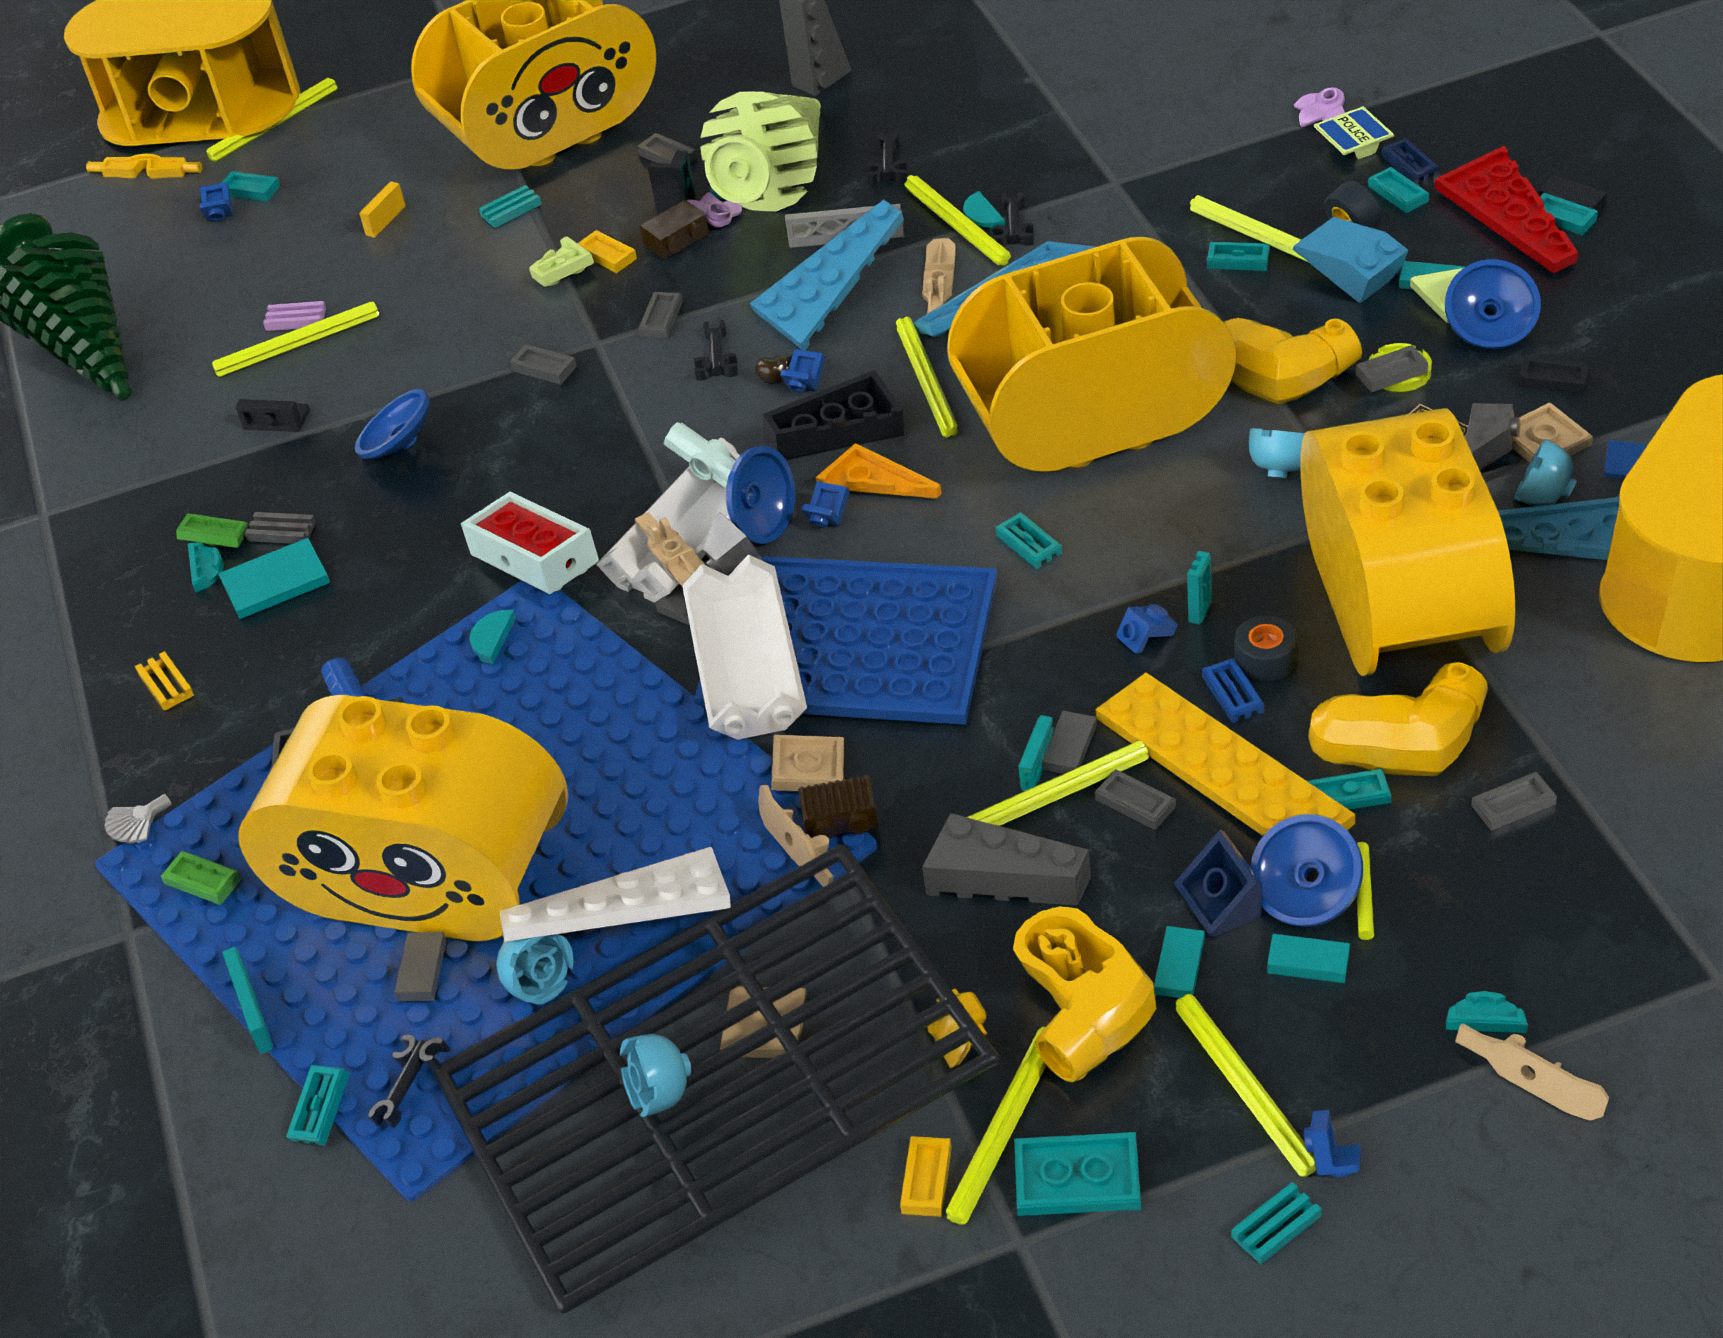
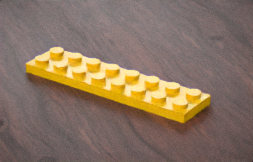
(1214, 757)

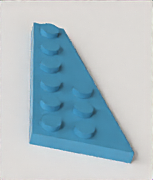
(822, 282)
(941, 318)
(1563, 529)

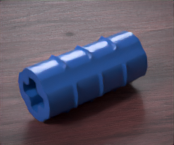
(341, 678)

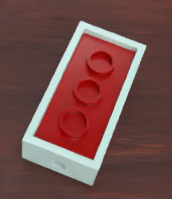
(530, 542)

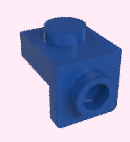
(216, 202)
(804, 371)
(826, 505)
(1143, 623)
(1329, 1158)

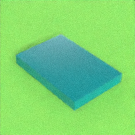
(274, 578)
(1077, 1174)

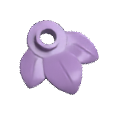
(1320, 106)
(717, 212)

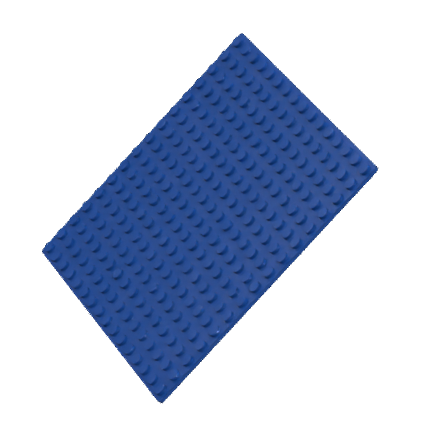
(641, 790)

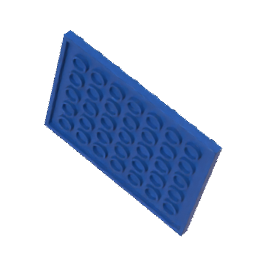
(885, 636)

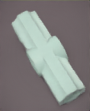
(705, 457)

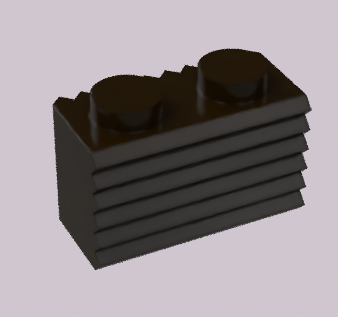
(674, 229)
(838, 807)

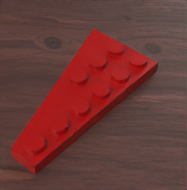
(1510, 206)

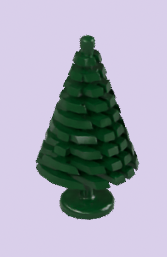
(61, 299)

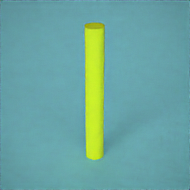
(1364, 897)

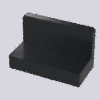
(672, 181)
(272, 415)

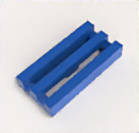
(1242, 708)

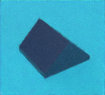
(1221, 887)

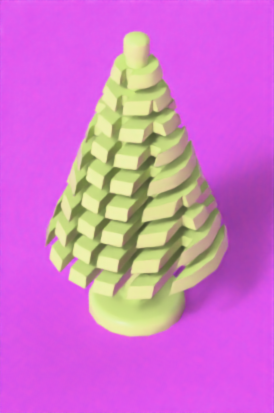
(764, 149)

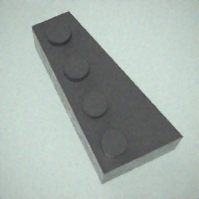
(812, 45)
(1004, 863)

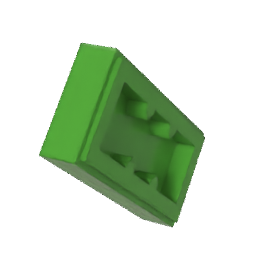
(212, 530)
(201, 877)

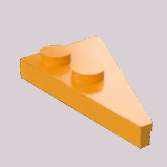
(871, 473)

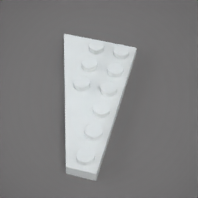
(653, 892)

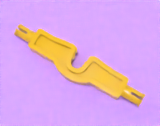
(154, 164)

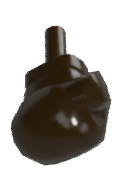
(770, 369)

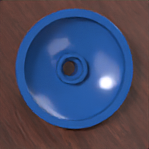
(1497, 287)
(394, 426)
(760, 494)
(1294, 851)

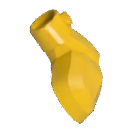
(1288, 367)
(1402, 731)
(1095, 984)

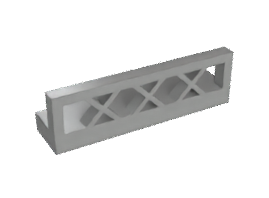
(823, 226)

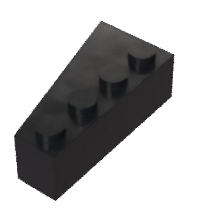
(835, 418)

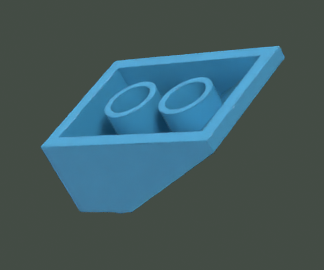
(1353, 256)

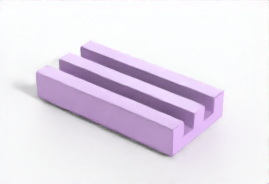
(293, 315)

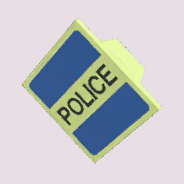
(1355, 132)

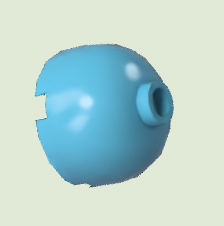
(1276, 451)
(1547, 476)
(535, 967)
(654, 1072)

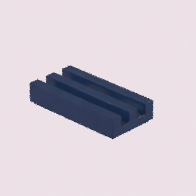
(1405, 162)

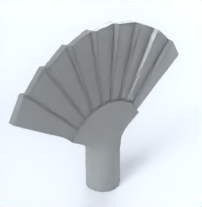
(134, 823)

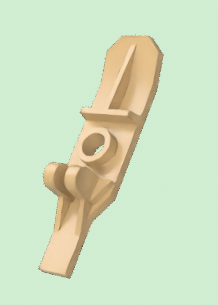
(938, 272)
(662, 540)
(790, 835)
(1549, 1081)

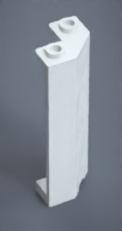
(690, 509)
(744, 649)

